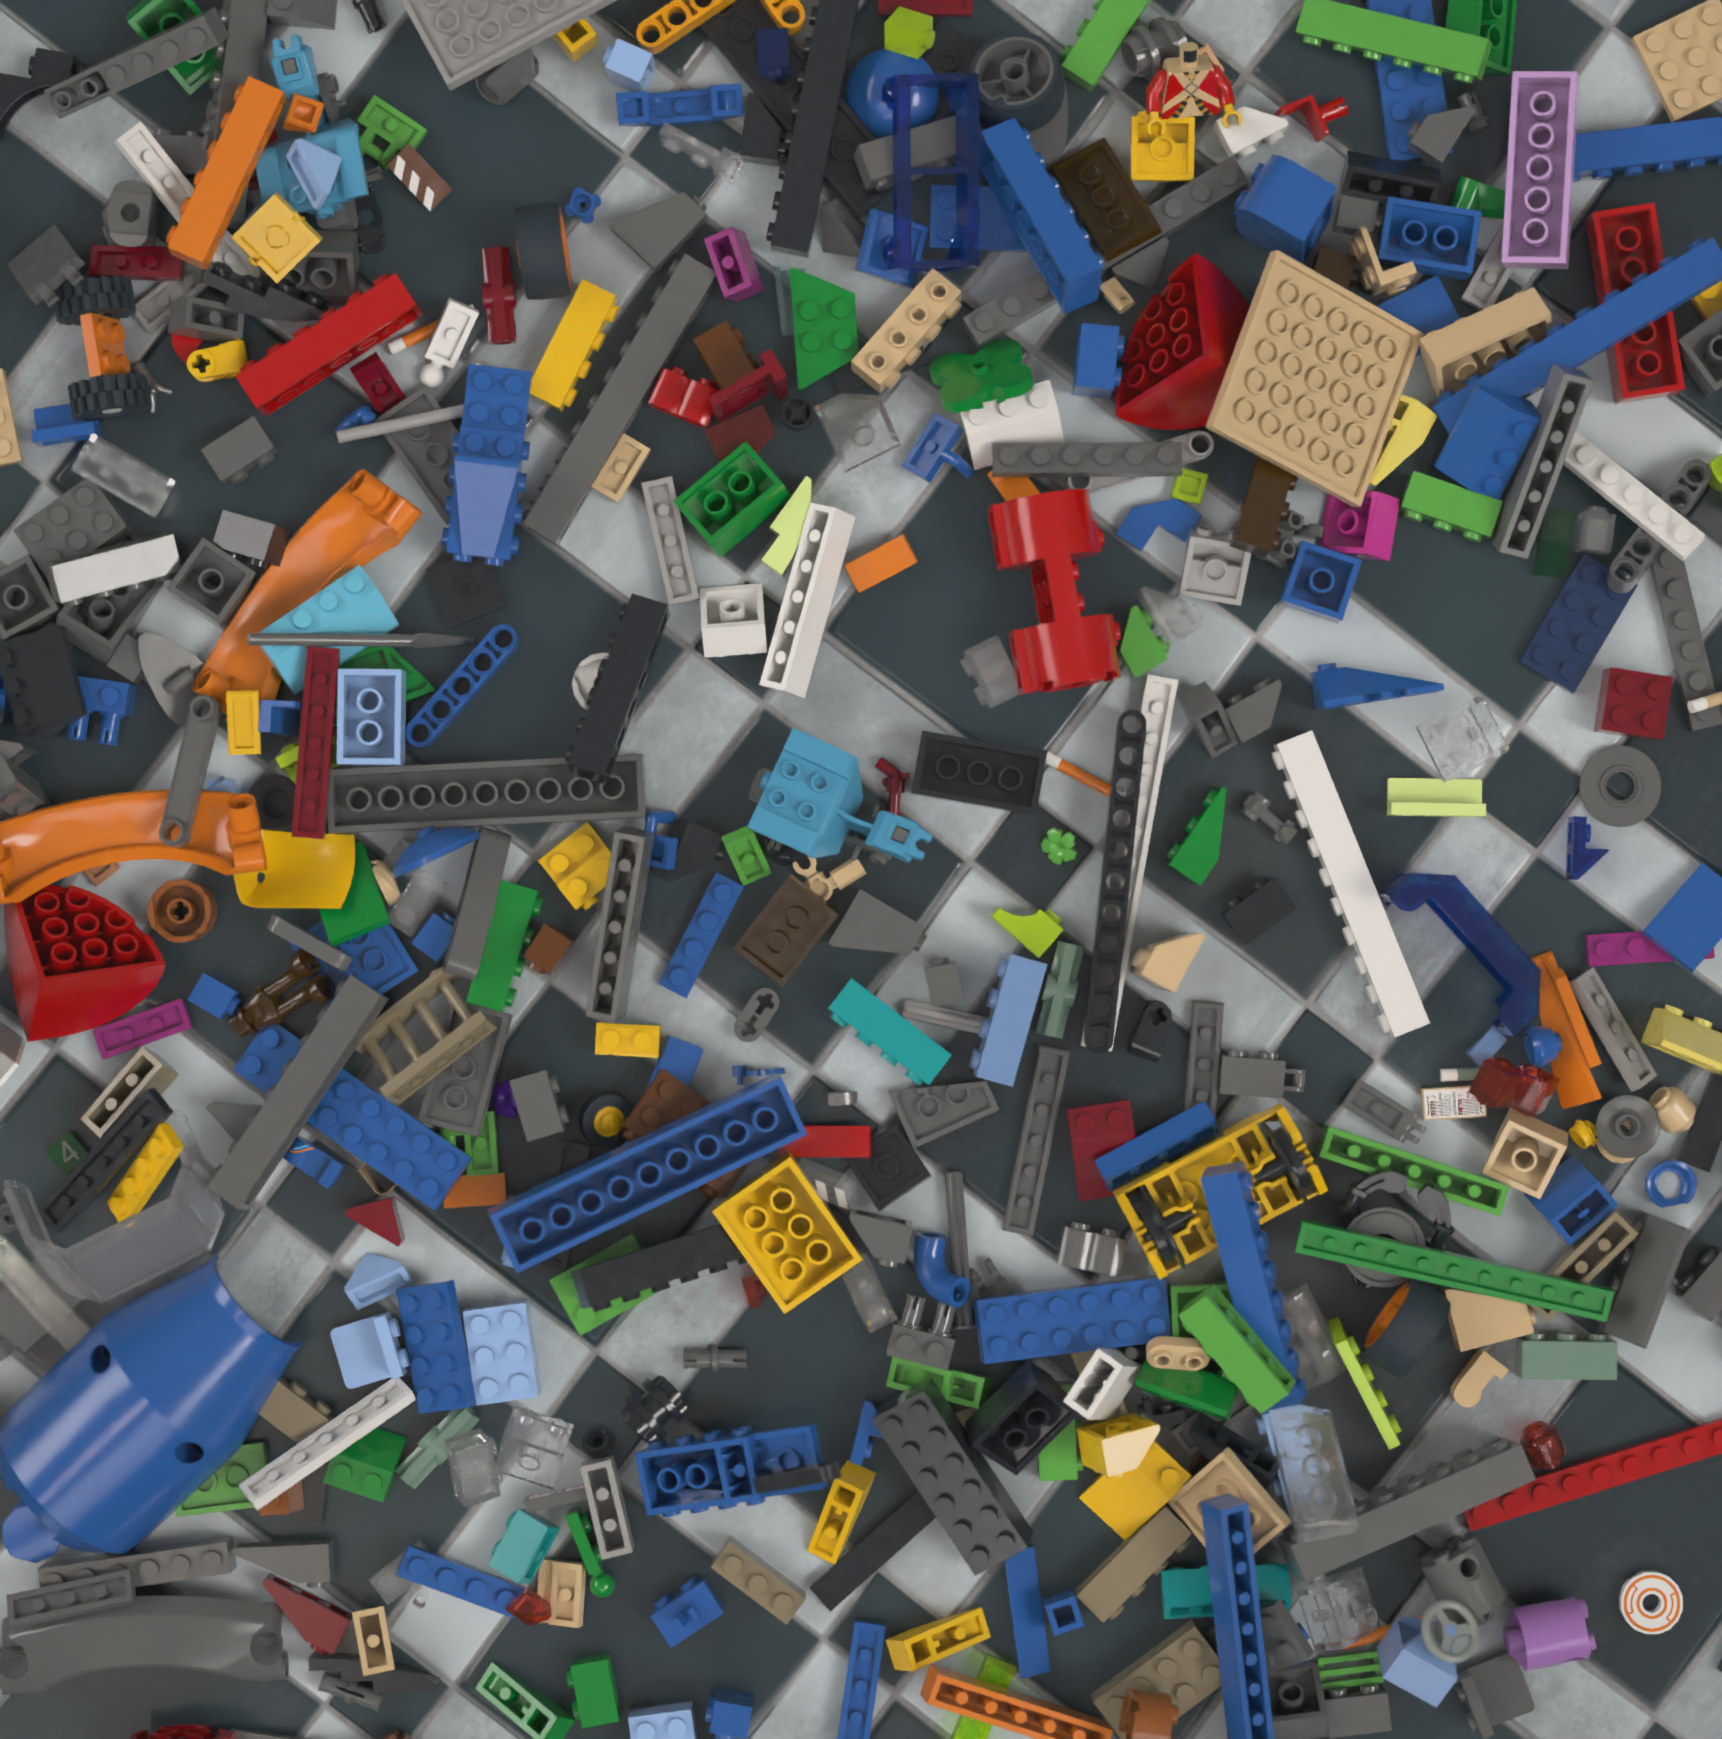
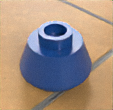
(1541, 1045)

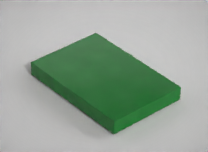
(363, 906)

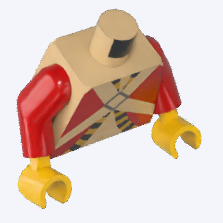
(1187, 89)

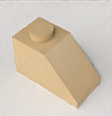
(373, 1640)

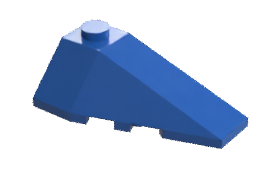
(1350, 686)

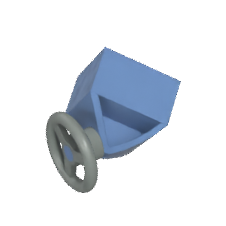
(1420, 1654)

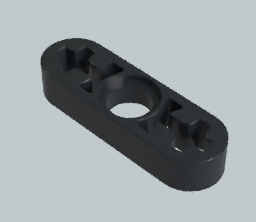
(797, 1476)

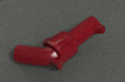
(894, 785)

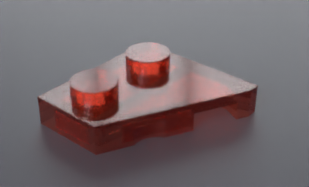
(748, 426)

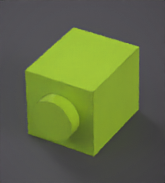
(909, 32)

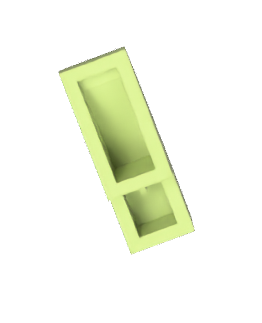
(789, 528)

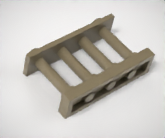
(448, 1045)

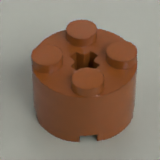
(175, 927)
(1147, 1715)

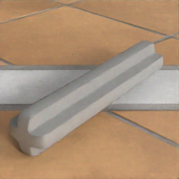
(942, 1016)

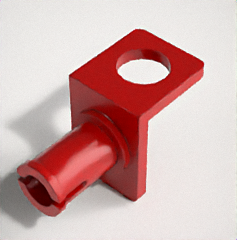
(1316, 115)

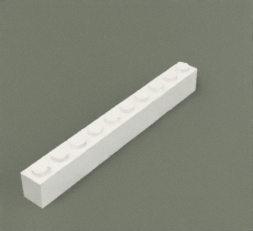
(1351, 884)

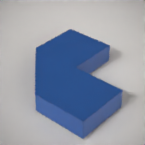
(1168, 514)

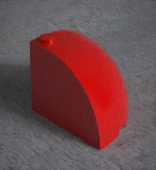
(1181, 349)
(76, 961)

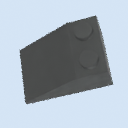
(102, 623)

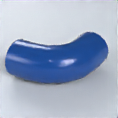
(933, 1271)

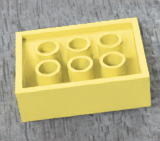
(1684, 1038)

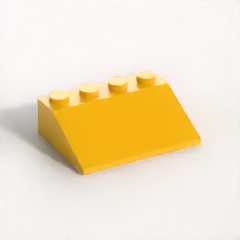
(787, 1233)

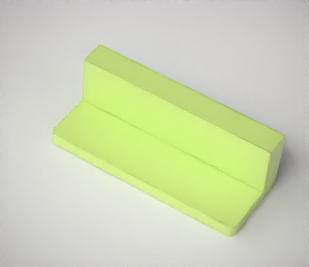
(1435, 797)

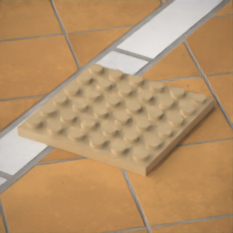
(1314, 379)

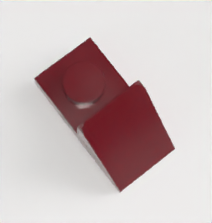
(378, 383)

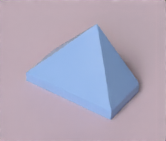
(314, 169)
(376, 1279)

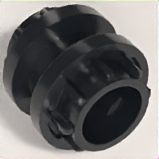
(654, 1409)

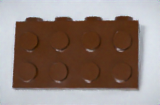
(663, 1103)

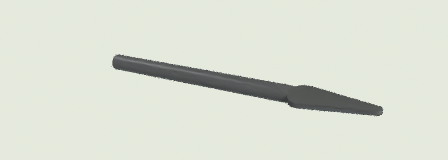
(418, 640)

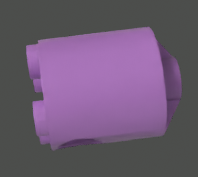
(1548, 1633)

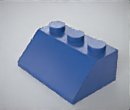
(1433, 236)
(1488, 440)

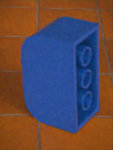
(1285, 208)

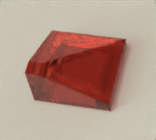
(530, 1608)

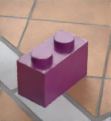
(734, 264)

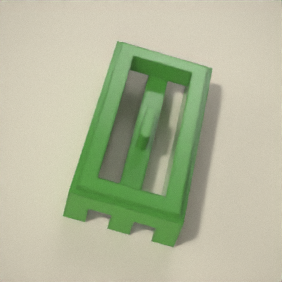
(1351, 1681)

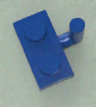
(935, 448)
(664, 846)

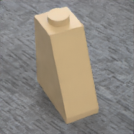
(1485, 1319)

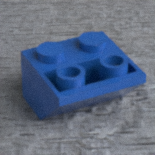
(1573, 1201)

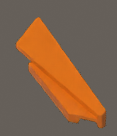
(1562, 1014)

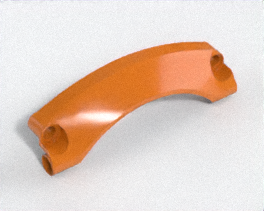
(343, 533)
(121, 828)

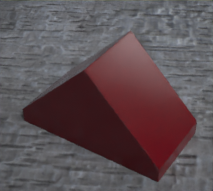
(381, 1218)

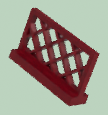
(751, 388)

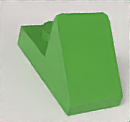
(746, 855)

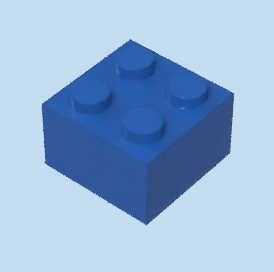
(1096, 360)
(1320, 581)

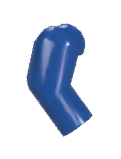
(354, 418)

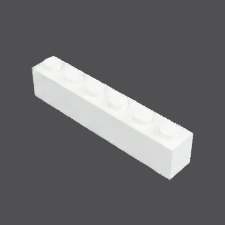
(807, 600)

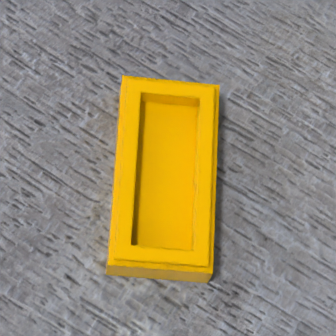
(243, 722)

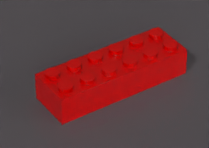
(1621, 248)
(329, 344)

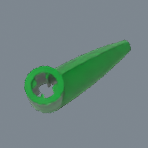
(1480, 197)

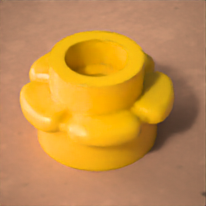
(1583, 1133)

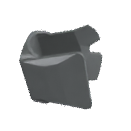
(508, 78)
(135, 233)

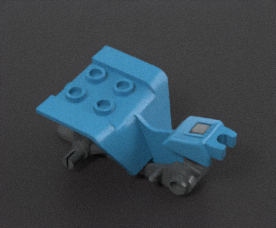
(297, 74)
(814, 806)

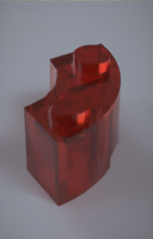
(1513, 1087)

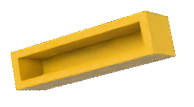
(572, 345)

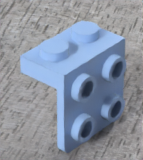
(369, 1350)

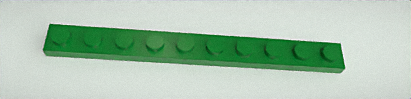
(1454, 1270)

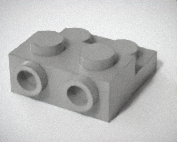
(1213, 568)

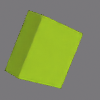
(1189, 486)

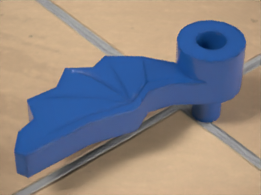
(740, 1071)

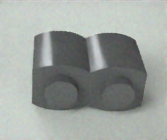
(1091, 1249)

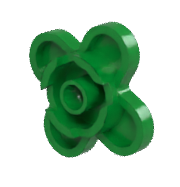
(981, 377)

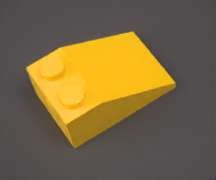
(1136, 1497)

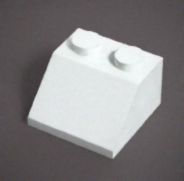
(733, 620)

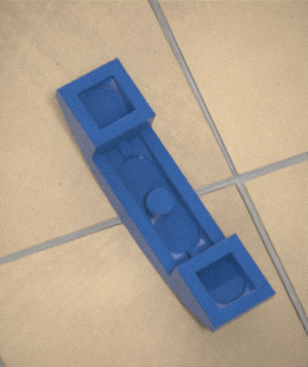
(680, 107)

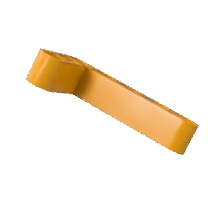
(697, 15)

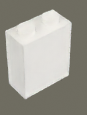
(1103, 1384)

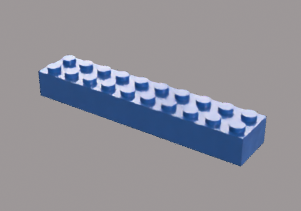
(647, 1172)

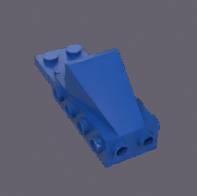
(488, 466)
(721, 1467)

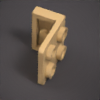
(1373, 277)

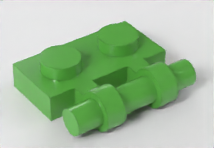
(391, 126)
(481, 1149)

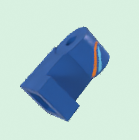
(315, 1161)

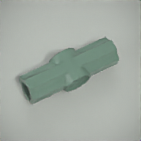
(1059, 989)
(432, 1447)

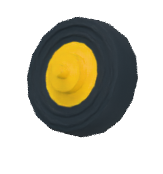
(601, 1118)

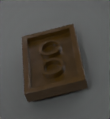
(786, 930)

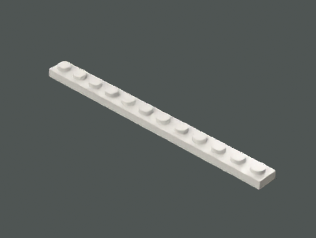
(1157, 709)

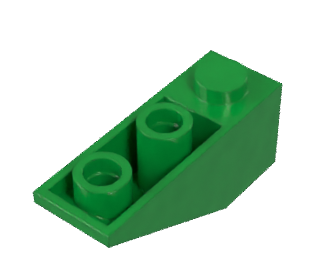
(1201, 846)

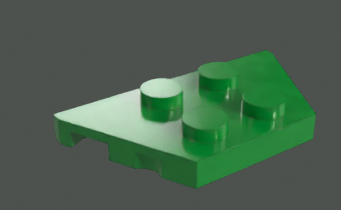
(822, 327)
(388, 658)

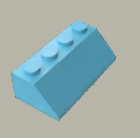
(343, 607)

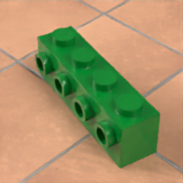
(504, 946)

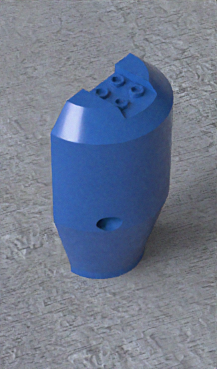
(140, 1412)

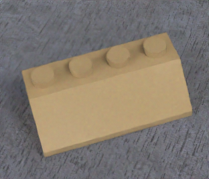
(1482, 339)
(1166, 960)

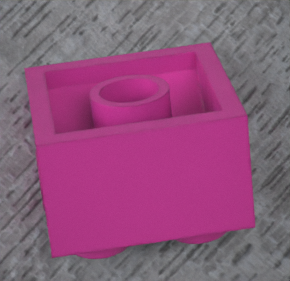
(1361, 531)

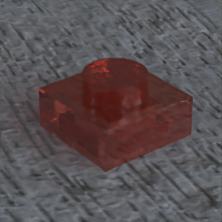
(754, 1290)

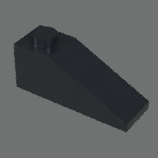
(1214, 1438)

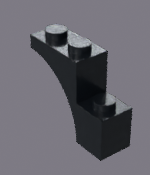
(46, 70)

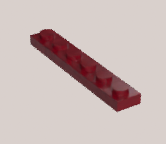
(316, 742)

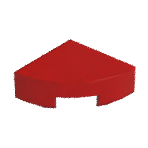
(185, 346)

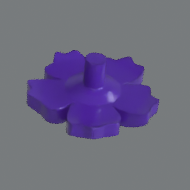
(504, 1101)

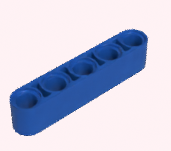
(447, 691)

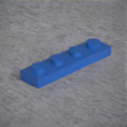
(701, 935)
(458, 1579)
(861, 1680)

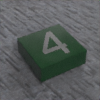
(67, 1152)

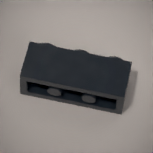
(1381, 177)

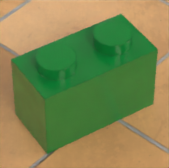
(594, 1690)

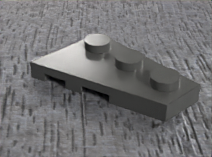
(941, 1108)

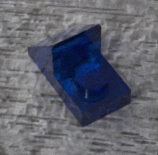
(1579, 858)

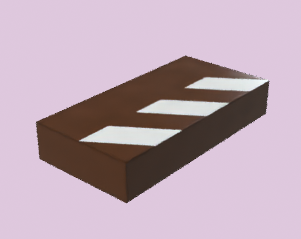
(419, 177)

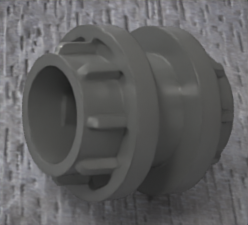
(1146, 50)

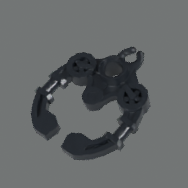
(1395, 1181)

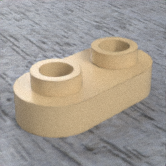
(1176, 1353)

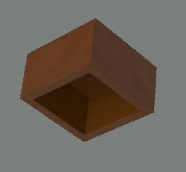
(724, 354)

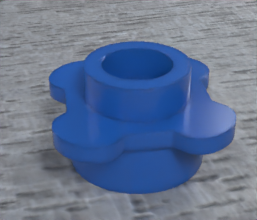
(580, 196)

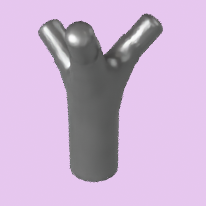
(154, 386)

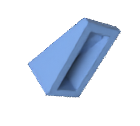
(1486, 1046)

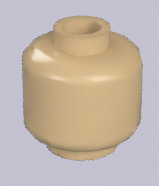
(1673, 1109)

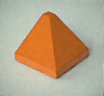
(303, 114)

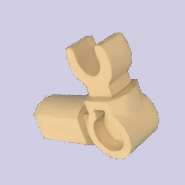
(840, 877)

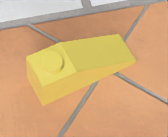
(1406, 433)

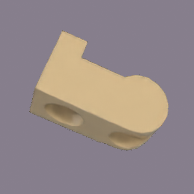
(1474, 1377)

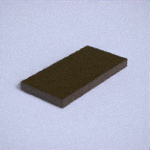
(1105, 199)

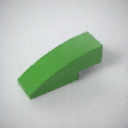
(955, 1384)

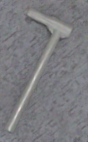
(403, 422)

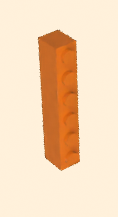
(226, 173)
(1008, 1708)

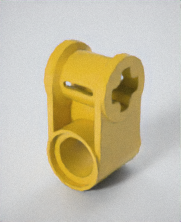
(224, 361)

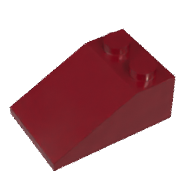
(1093, 1133)

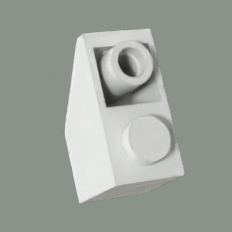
(1254, 130)

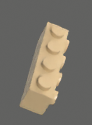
(906, 331)

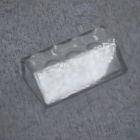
(1313, 1473)

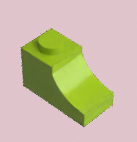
(1032, 931)

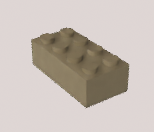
(1178, 1665)

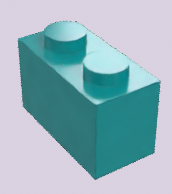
(523, 1546)

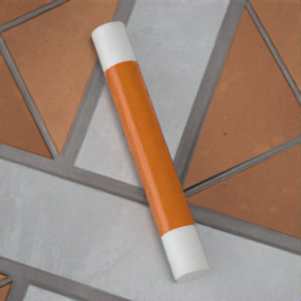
(413, 337)
(1079, 774)

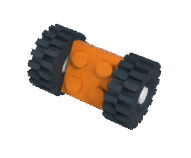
(97, 308)

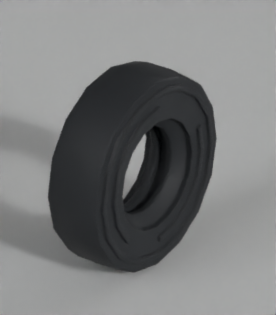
(267, 785)

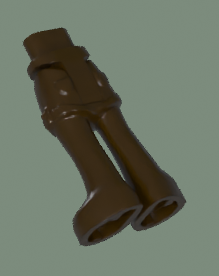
(266, 1008)

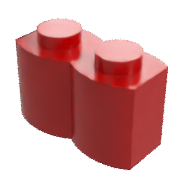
(683, 397)

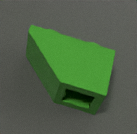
(1139, 646)

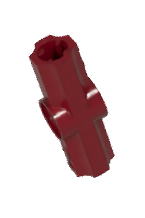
(499, 295)

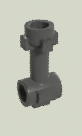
(1256, 807)

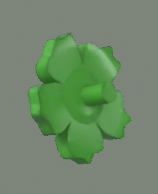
(1059, 846)

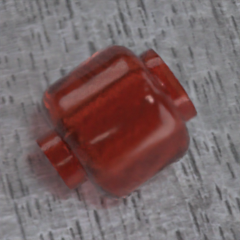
(1542, 1445)

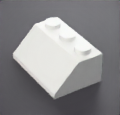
(1016, 420)

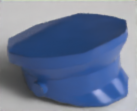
(27, 1535)

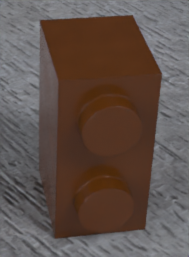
(548, 949)

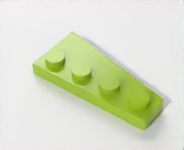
(1362, 1378)

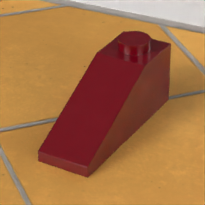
(313, 1617)

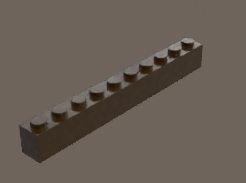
(1269, 484)

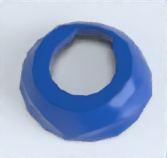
(1687, 1179)

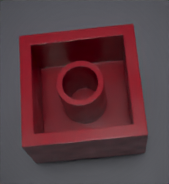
(1633, 704)

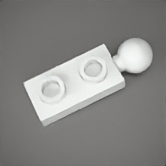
(447, 341)

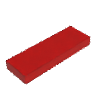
(831, 1142)

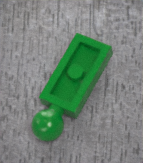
(601, 1583)

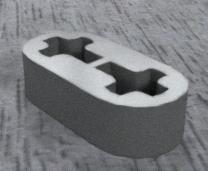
(749, 1011)

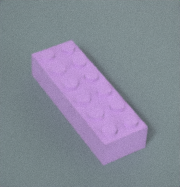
(1540, 169)

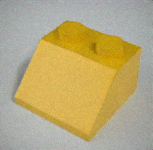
(1116, 1444)

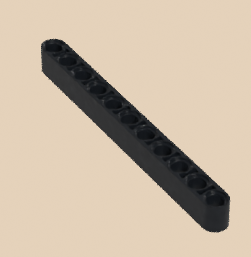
(1123, 867)

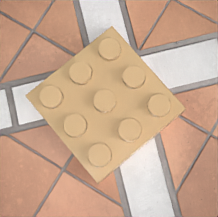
(1685, 59)
(1230, 1476)

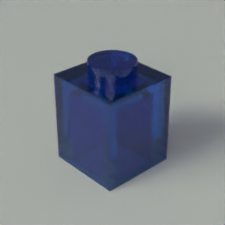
(773, 52)

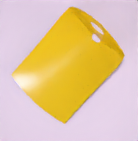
(300, 872)

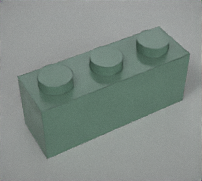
(1566, 1357)

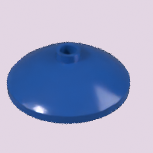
(865, 91)
(433, 845)

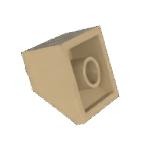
(1525, 1153)

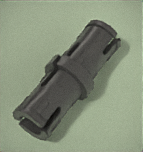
(715, 1358)
(330, 1684)

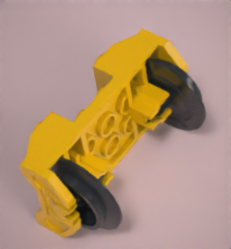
(1180, 1219)

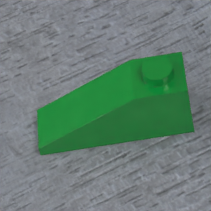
(524, 1704)

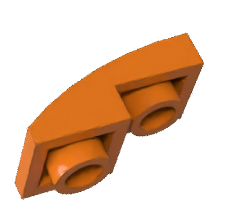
(881, 563)

